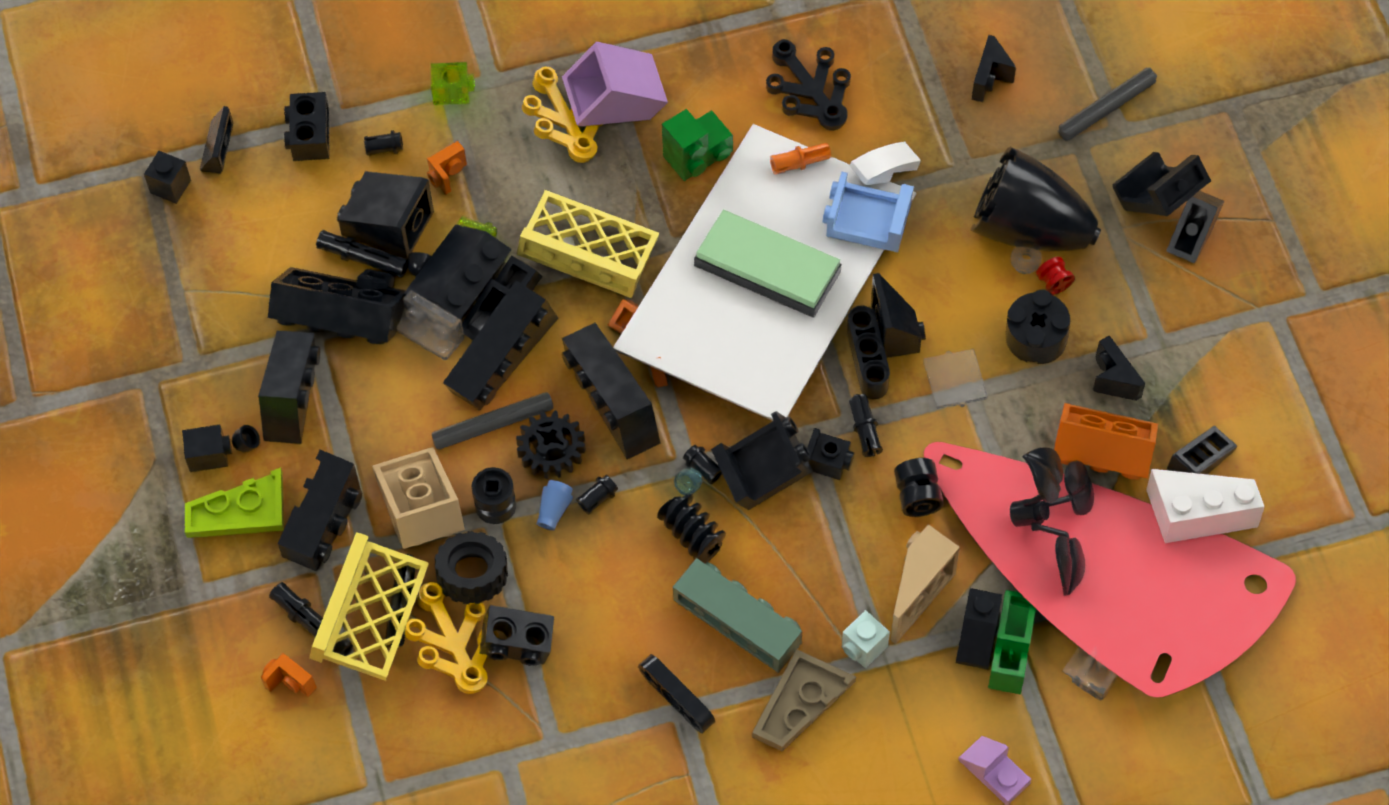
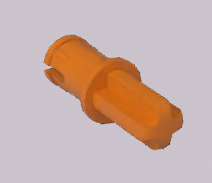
(799, 158)

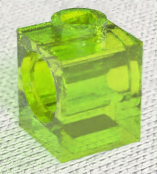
(445, 93)

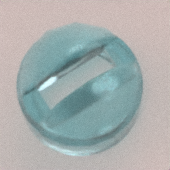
(688, 481)

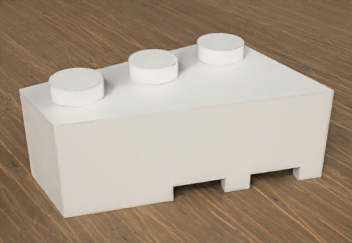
(1202, 504)

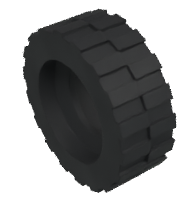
(471, 589)

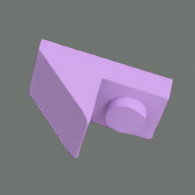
(990, 764)

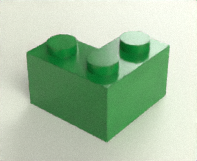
(695, 143)

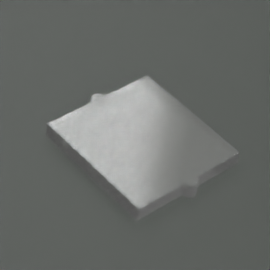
(955, 379)

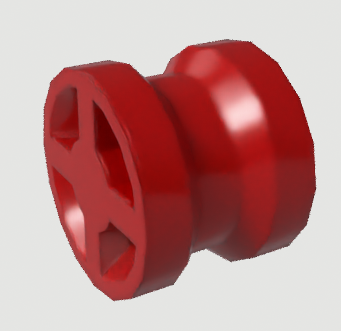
(1055, 275)

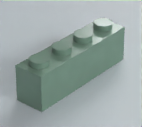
(738, 614)

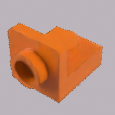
(446, 163)
(290, 674)

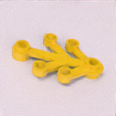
(579, 145)
(450, 642)

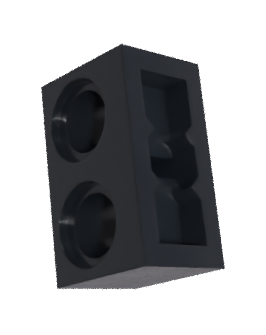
(308, 126)
(516, 626)

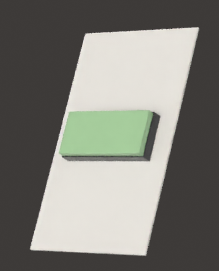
(754, 282)

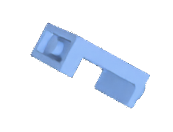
(867, 214)

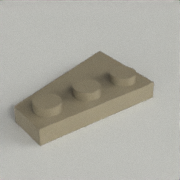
(799, 699)

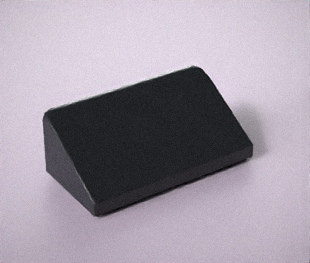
(217, 142)

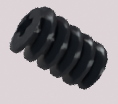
(691, 527)

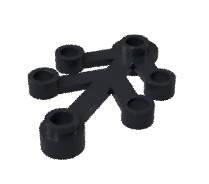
(810, 87)

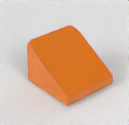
(623, 315)

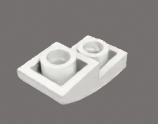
(882, 162)

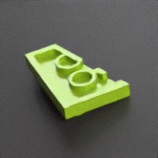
(241, 510)

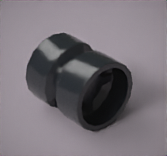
(918, 487)
(494, 495)

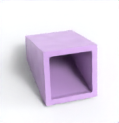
(614, 86)

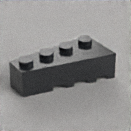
(500, 345)
(612, 390)

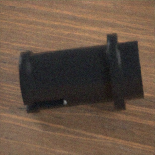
(383, 143)
(697, 459)
(597, 494)

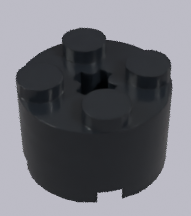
(1037, 327)

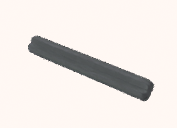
(1107, 104)
(492, 420)

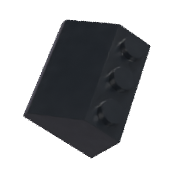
(460, 269)

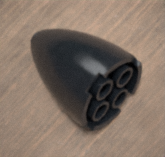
(1033, 208)

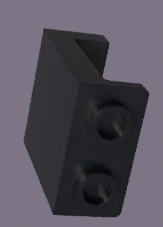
(1159, 188)
(764, 462)

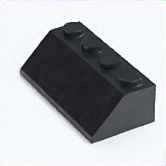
(335, 305)

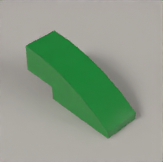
(1012, 643)

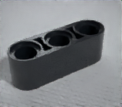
(868, 339)

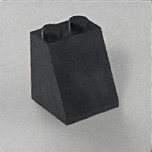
(387, 212)

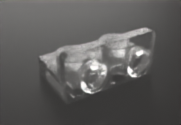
(430, 326)

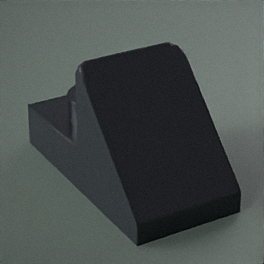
(993, 65)
(1119, 375)

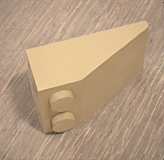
(419, 498)
(927, 570)

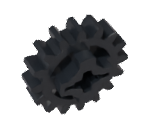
(551, 446)

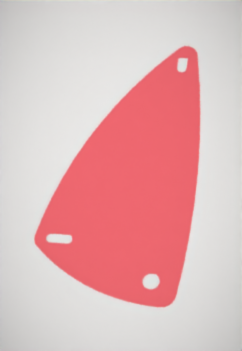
(1135, 587)

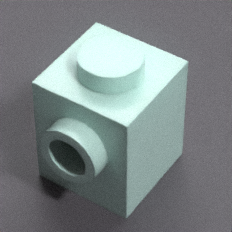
(865, 639)

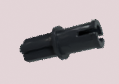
(865, 425)

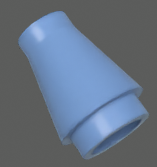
(554, 502)

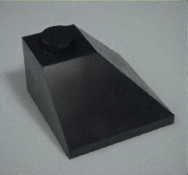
(896, 320)

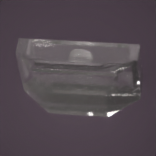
(1090, 673)

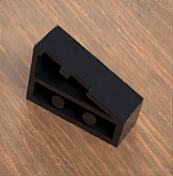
(288, 386)
(322, 513)

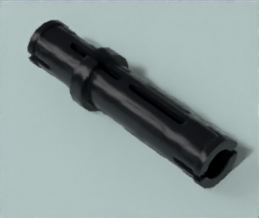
(349, 249)
(300, 611)

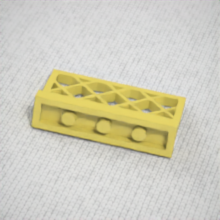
(580, 260)
(341, 599)

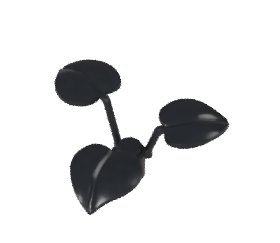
(1047, 475)

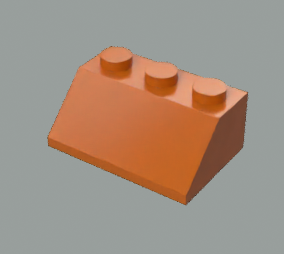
(1106, 441)

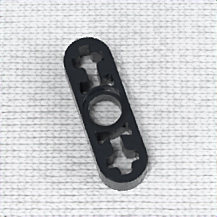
(676, 693)

